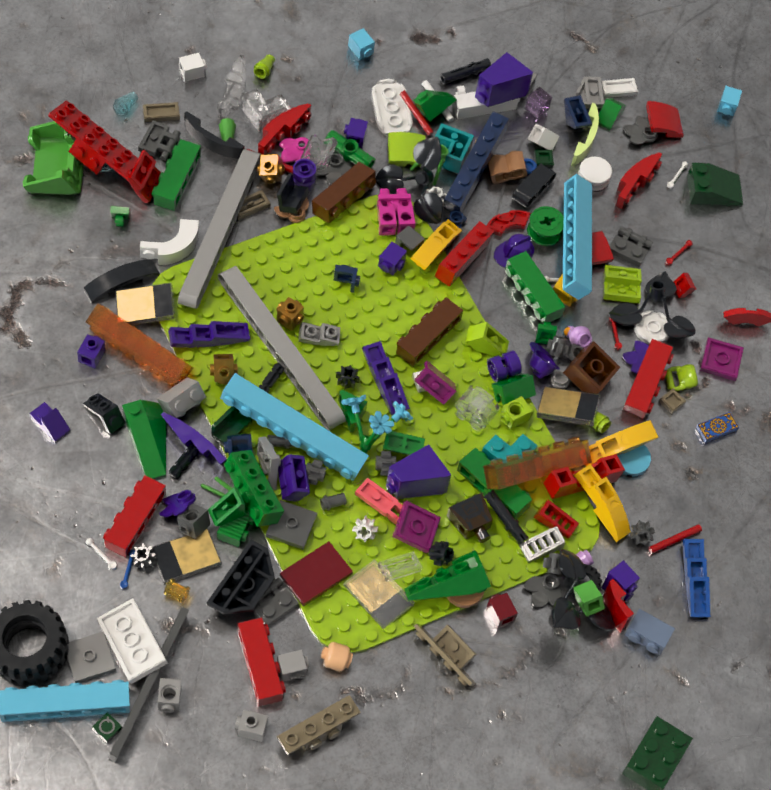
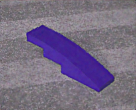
(214, 334)
(384, 376)
(189, 436)

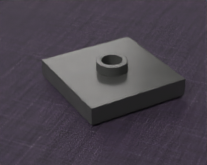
(293, 526)

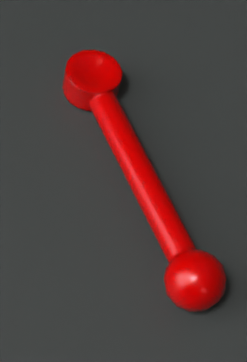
(669, 261)
(618, 345)

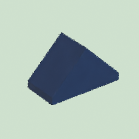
(576, 112)

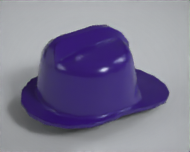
(513, 246)
(541, 361)

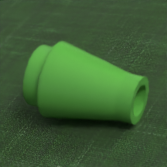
(227, 128)

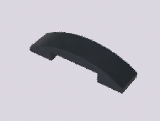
(230, 148)
(119, 277)

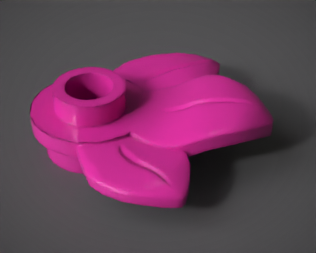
(292, 151)

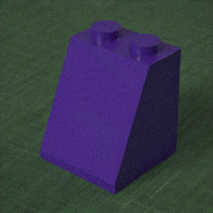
(503, 81)
(418, 475)

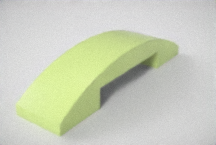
(583, 149)

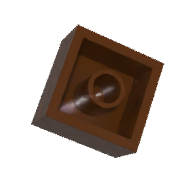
(591, 369)

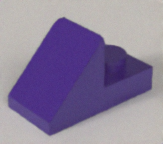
(50, 421)

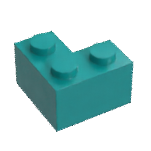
(458, 145)
(497, 448)

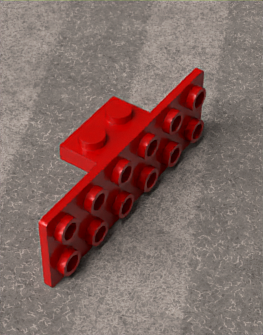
(92, 143)

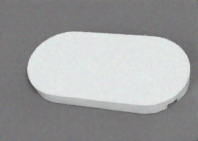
(389, 107)

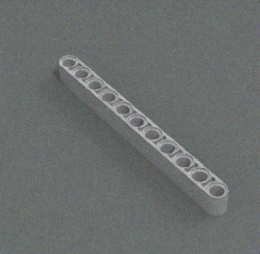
(219, 229)
(282, 348)

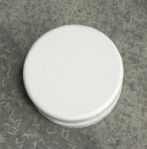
(596, 171)

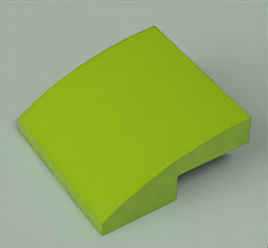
(402, 146)
(622, 284)

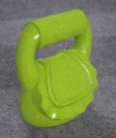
(686, 376)

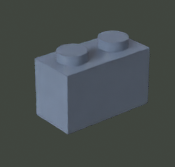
(649, 632)

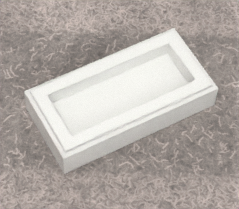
(619, 88)

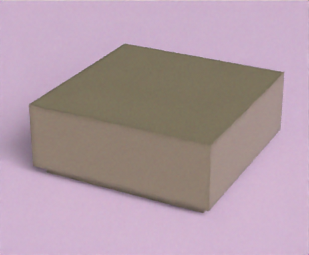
(672, 401)

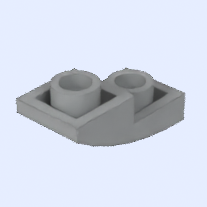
(319, 335)

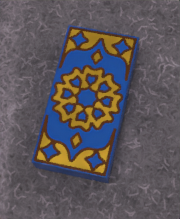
(717, 427)

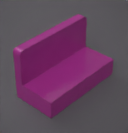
(436, 383)

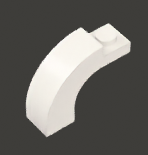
(175, 249)

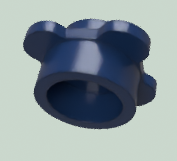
(457, 215)

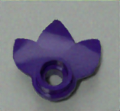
(636, 357)
(178, 503)

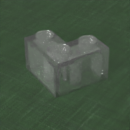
(261, 110)

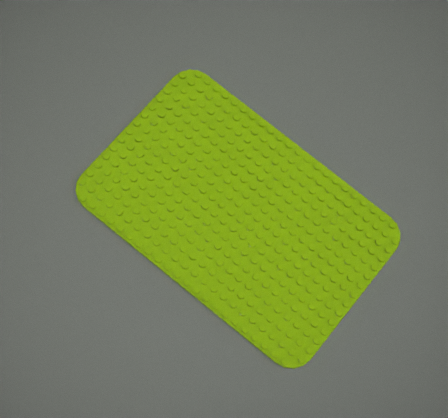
(301, 265)

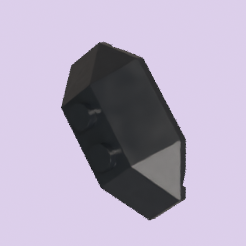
(244, 582)

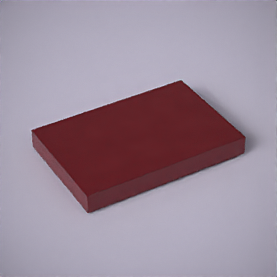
(316, 573)

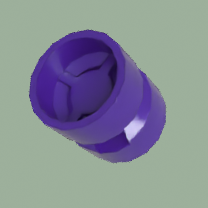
(304, 173)
(507, 364)

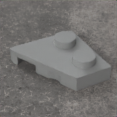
(591, 92)
(269, 460)

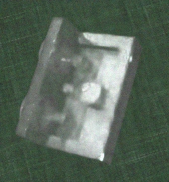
(319, 151)

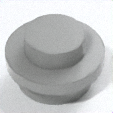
(559, 380)

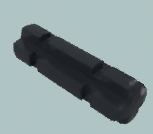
(272, 377)
(183, 461)

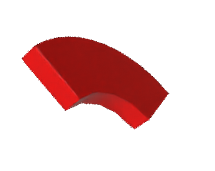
(511, 220)
(741, 315)

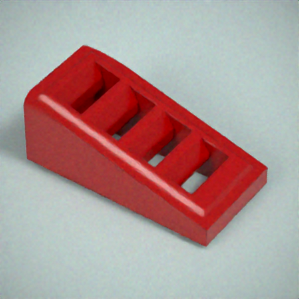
(560, 514)

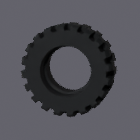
(47, 658)

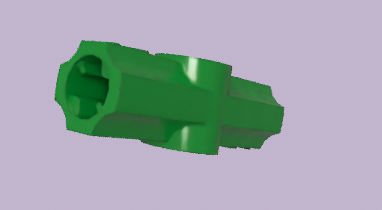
(350, 151)

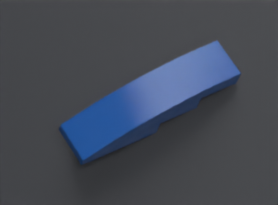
(696, 578)

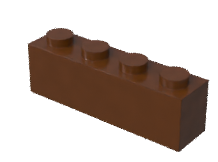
(344, 192)
(429, 331)

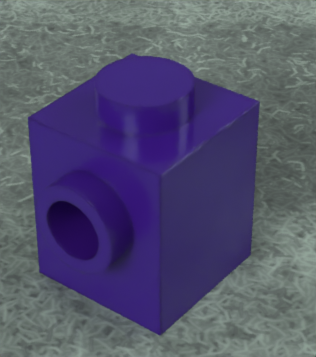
(356, 130)
(392, 259)
(91, 351)

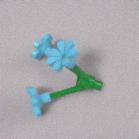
(378, 423)

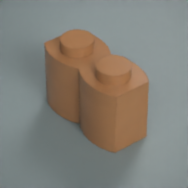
(507, 167)

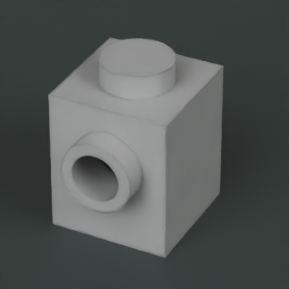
(251, 725)

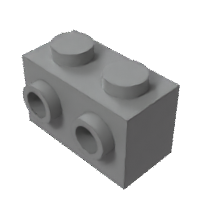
(181, 398)

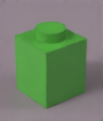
(589, 598)

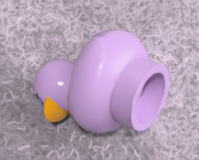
(578, 335)

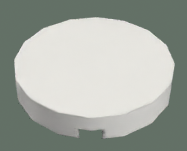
(651, 327)

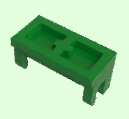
(514, 387)
(402, 443)

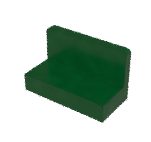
(230, 423)

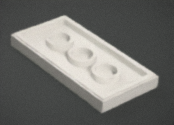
(132, 641)

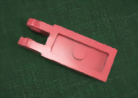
(379, 499)

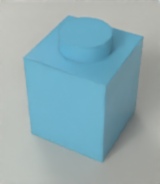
(361, 44)
(729, 101)

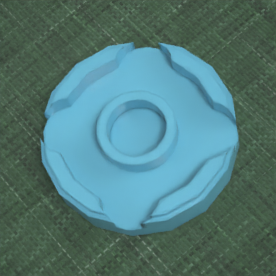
(635, 461)

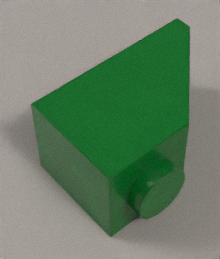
(432, 103)

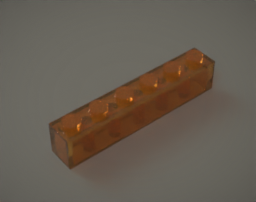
(139, 345)
(536, 463)

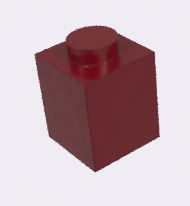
(501, 609)

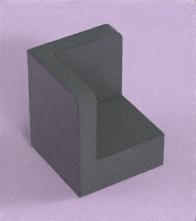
(409, 238)

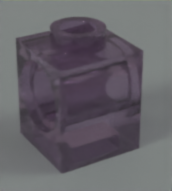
(538, 102)

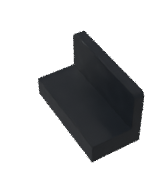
(291, 196)

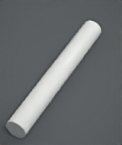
(446, 113)

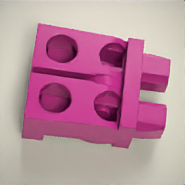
(393, 208)

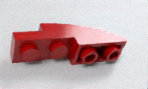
(283, 125)
(637, 176)

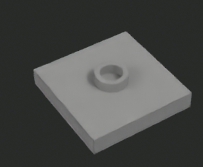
(90, 657)

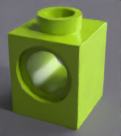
(518, 406)

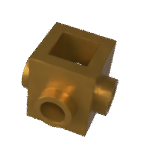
(271, 168)
(290, 313)
(223, 368)

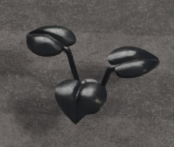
(427, 153)
(657, 290)
(564, 611)

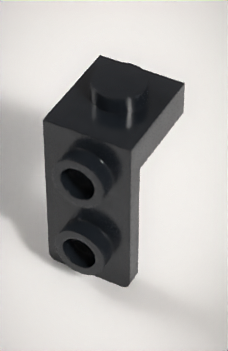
(107, 411)

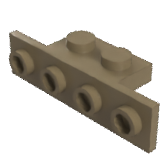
(452, 649)
(319, 726)

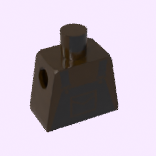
(471, 518)

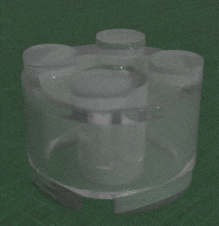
(476, 407)

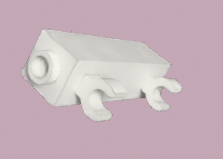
(469, 106)

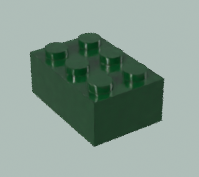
(657, 755)

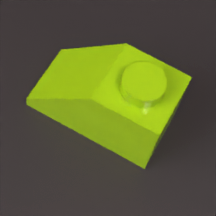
(486, 339)

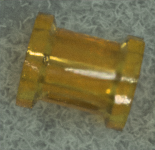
(176, 590)

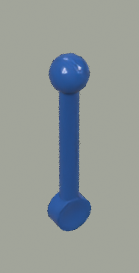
(124, 584)

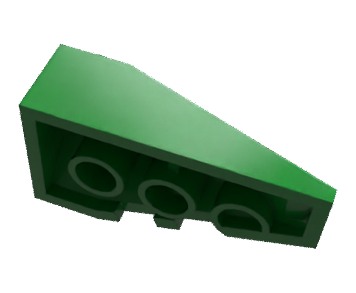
(148, 435)
(461, 578)

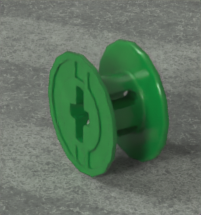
(545, 226)

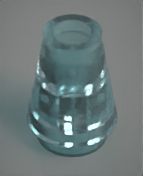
(124, 104)

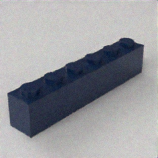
(476, 162)

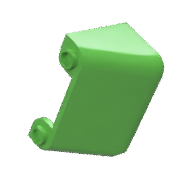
(54, 167)

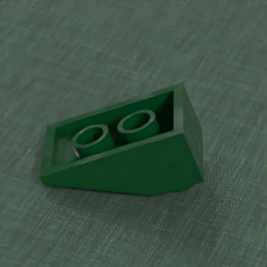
(713, 185)

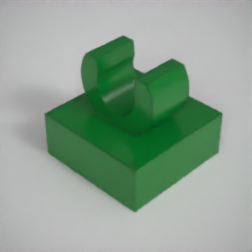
(120, 214)
(545, 332)

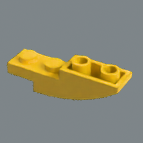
(435, 244)
(623, 441)
(608, 504)

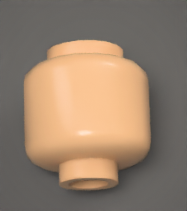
(336, 656)

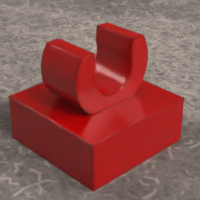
(684, 285)

